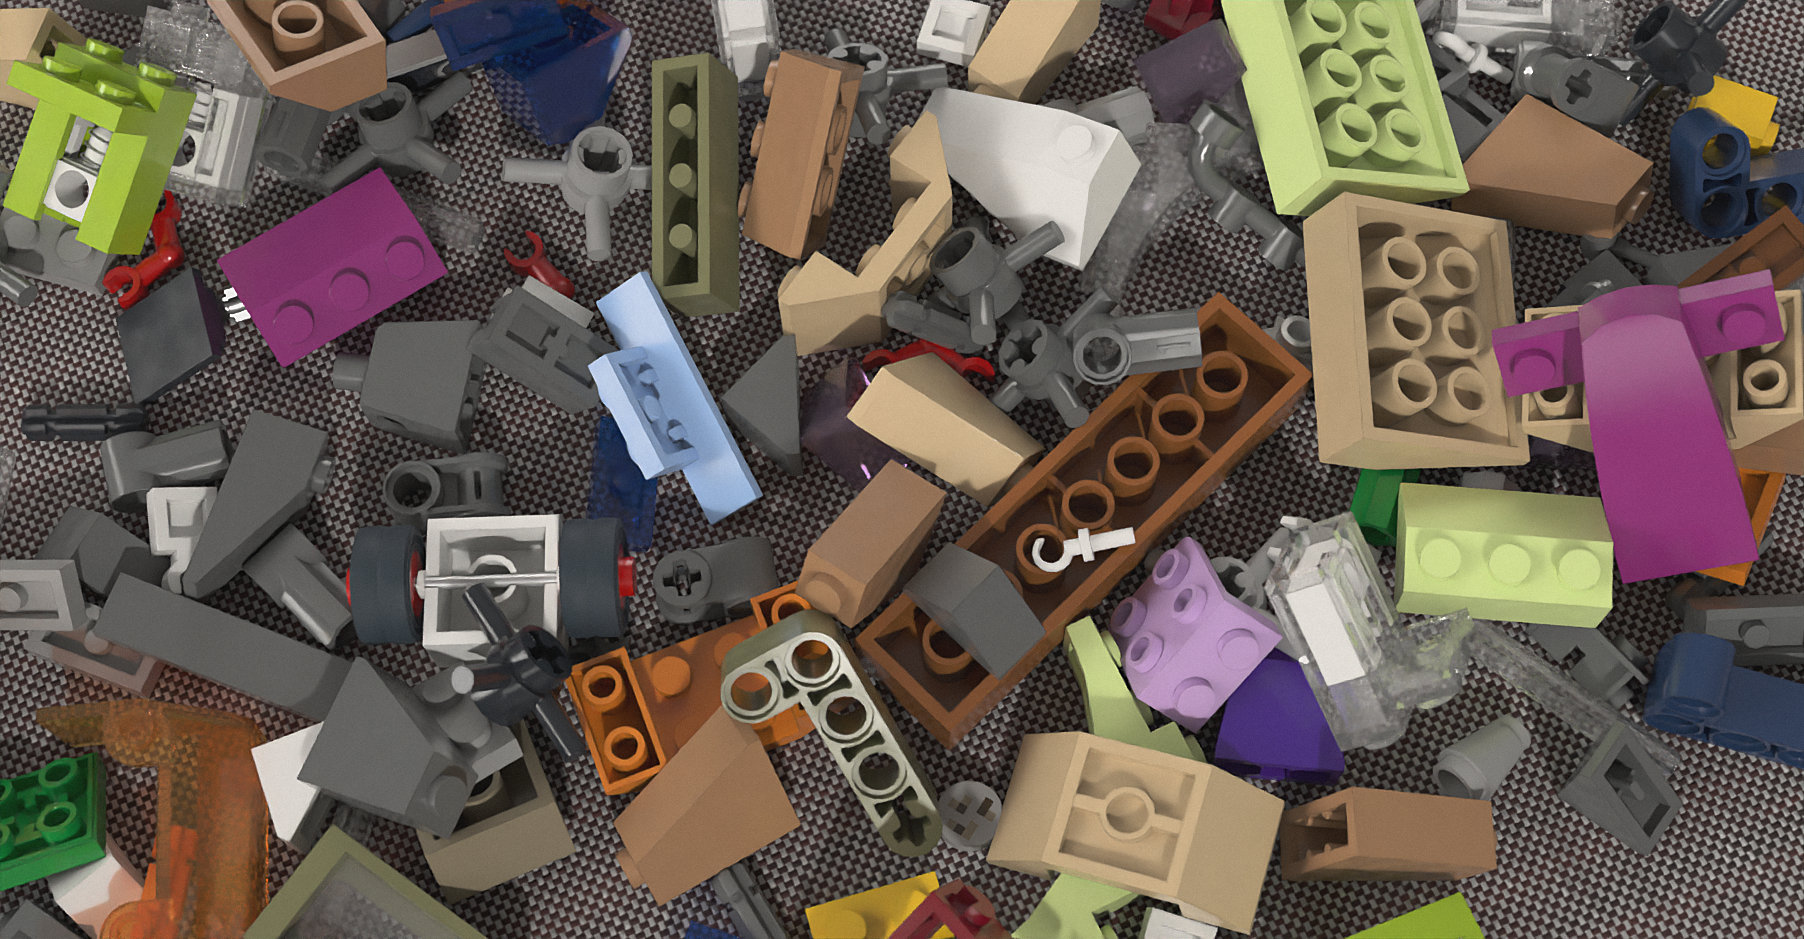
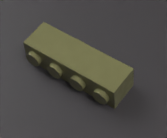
(695, 185)

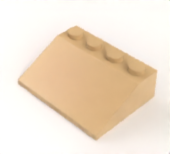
(1406, 336)

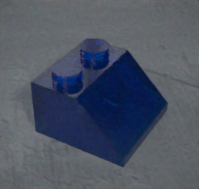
(564, 80)

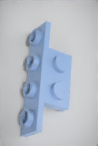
(666, 404)

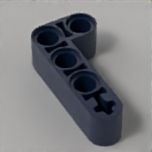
(1729, 174)
(1710, 700)

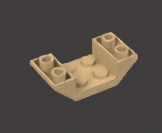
(836, 309)
(1755, 386)
(1139, 825)

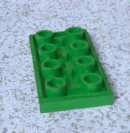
(52, 819)

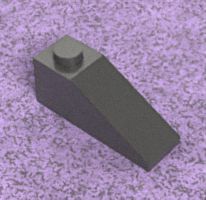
(263, 491)

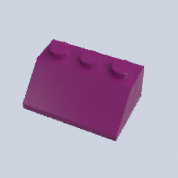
(332, 267)

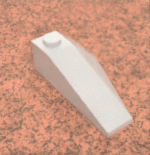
(1036, 166)

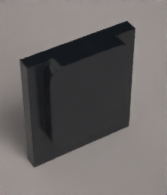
(170, 336)

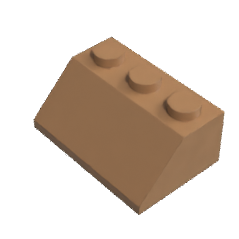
(309, 48)
(799, 151)

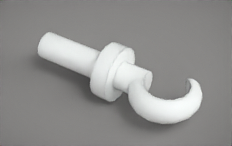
(1473, 56)
(1084, 545)

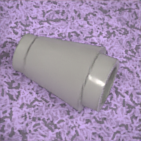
(1481, 760)

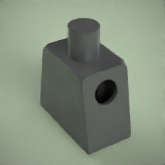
(418, 381)

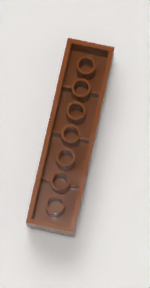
(1133, 464)

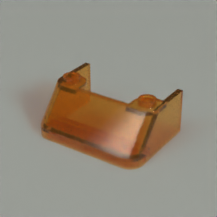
(208, 812)

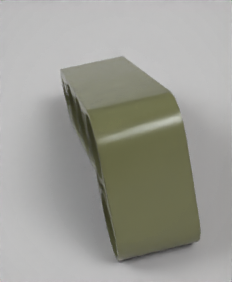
(847, 736)

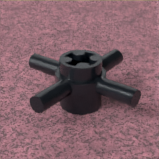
(1679, 50)
(520, 674)

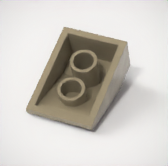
(503, 830)

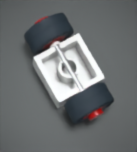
(537, 569)

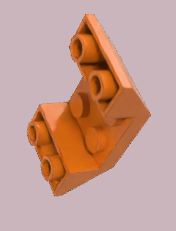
(652, 706)

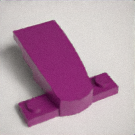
(1655, 412)

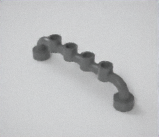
(1234, 203)

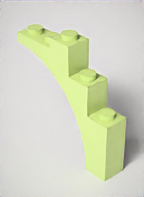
(1116, 714)

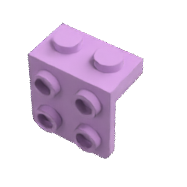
(1188, 638)

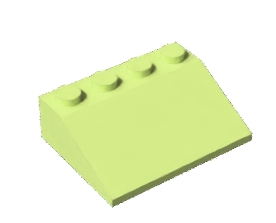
(1344, 101)

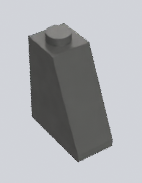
(389, 754)

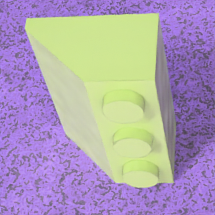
(1503, 555)

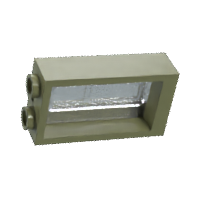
(354, 895)

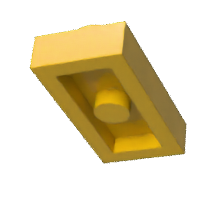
(873, 912)

